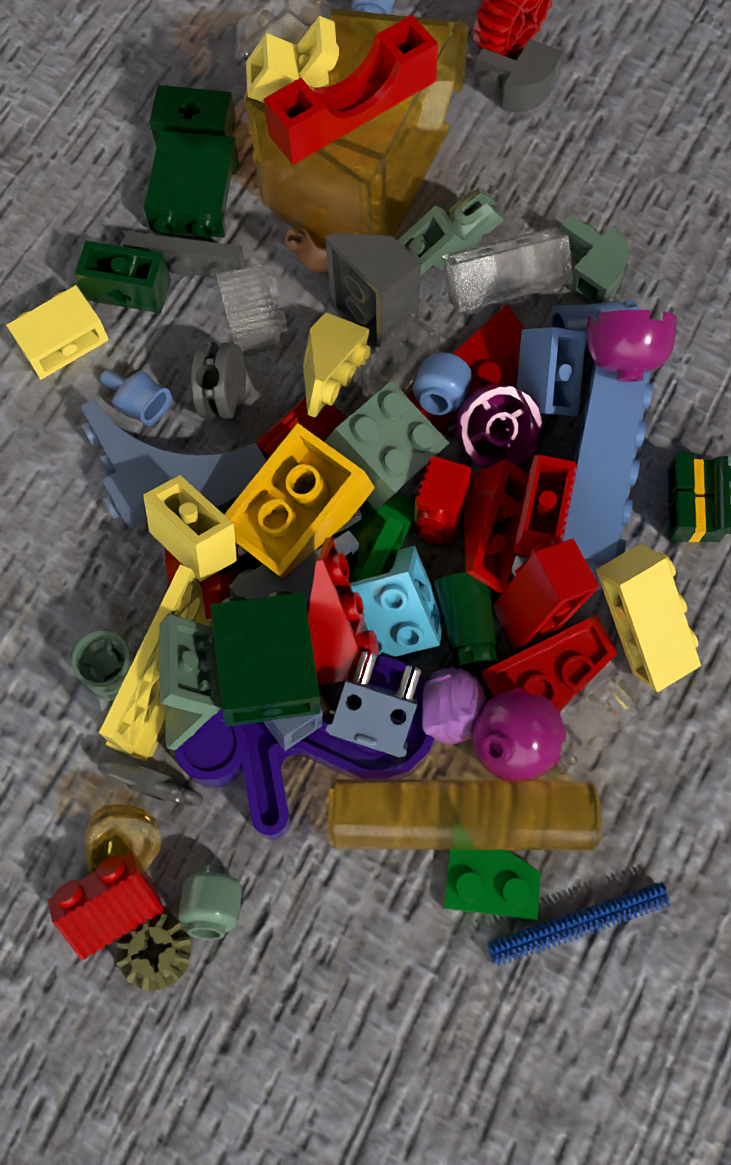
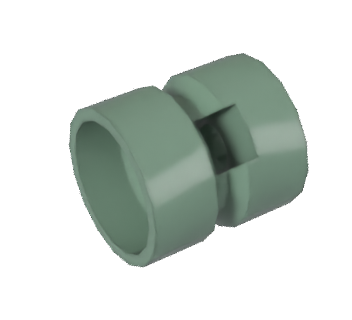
(102, 663)

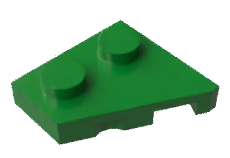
(492, 884)

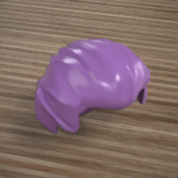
(451, 705)

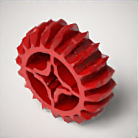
(508, 24)

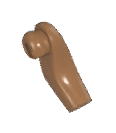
(307, 249)

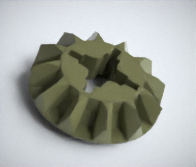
(171, 962)

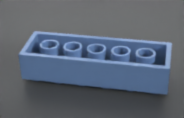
(606, 464)

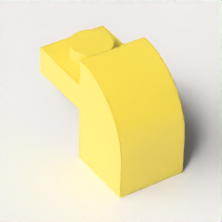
(279, 62)

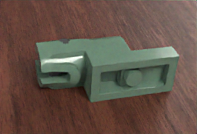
(452, 230)

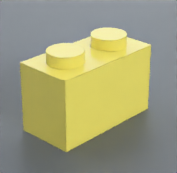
(58, 332)
(190, 527)

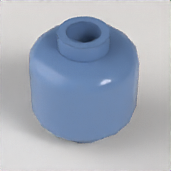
(442, 383)

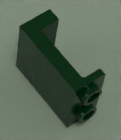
(190, 184)
(265, 658)

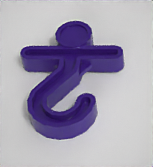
(222, 753)

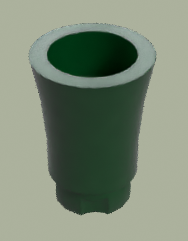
(467, 619)

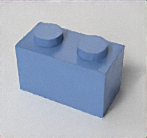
(552, 369)

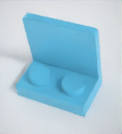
(401, 607)

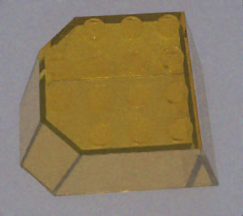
(375, 170)

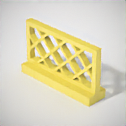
(136, 715)

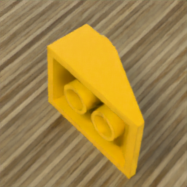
(297, 501)

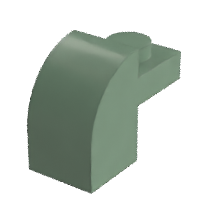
(599, 260)

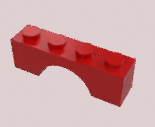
(396, 67)

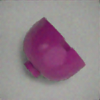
(631, 342)
(498, 425)
(518, 735)

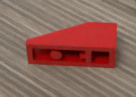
(492, 522)

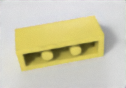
(649, 616)

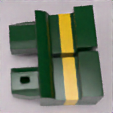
(699, 498)

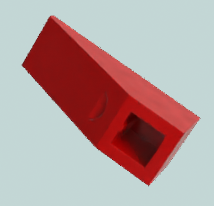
(337, 619)

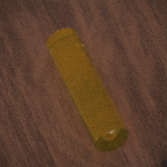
(464, 815)

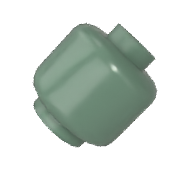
(210, 903)

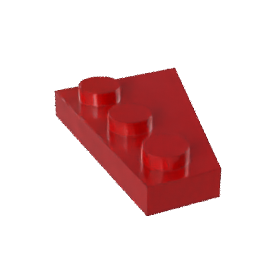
(555, 666)

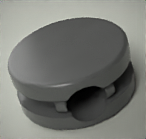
(218, 380)

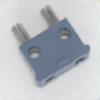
(372, 720)

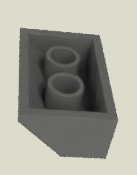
(373, 281)

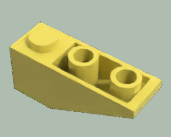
(331, 358)

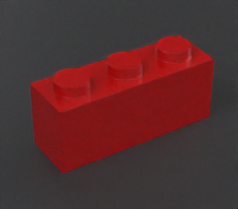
(544, 593)

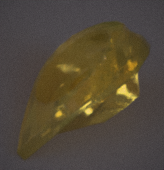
(118, 830)

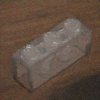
(508, 270)

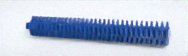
(578, 922)

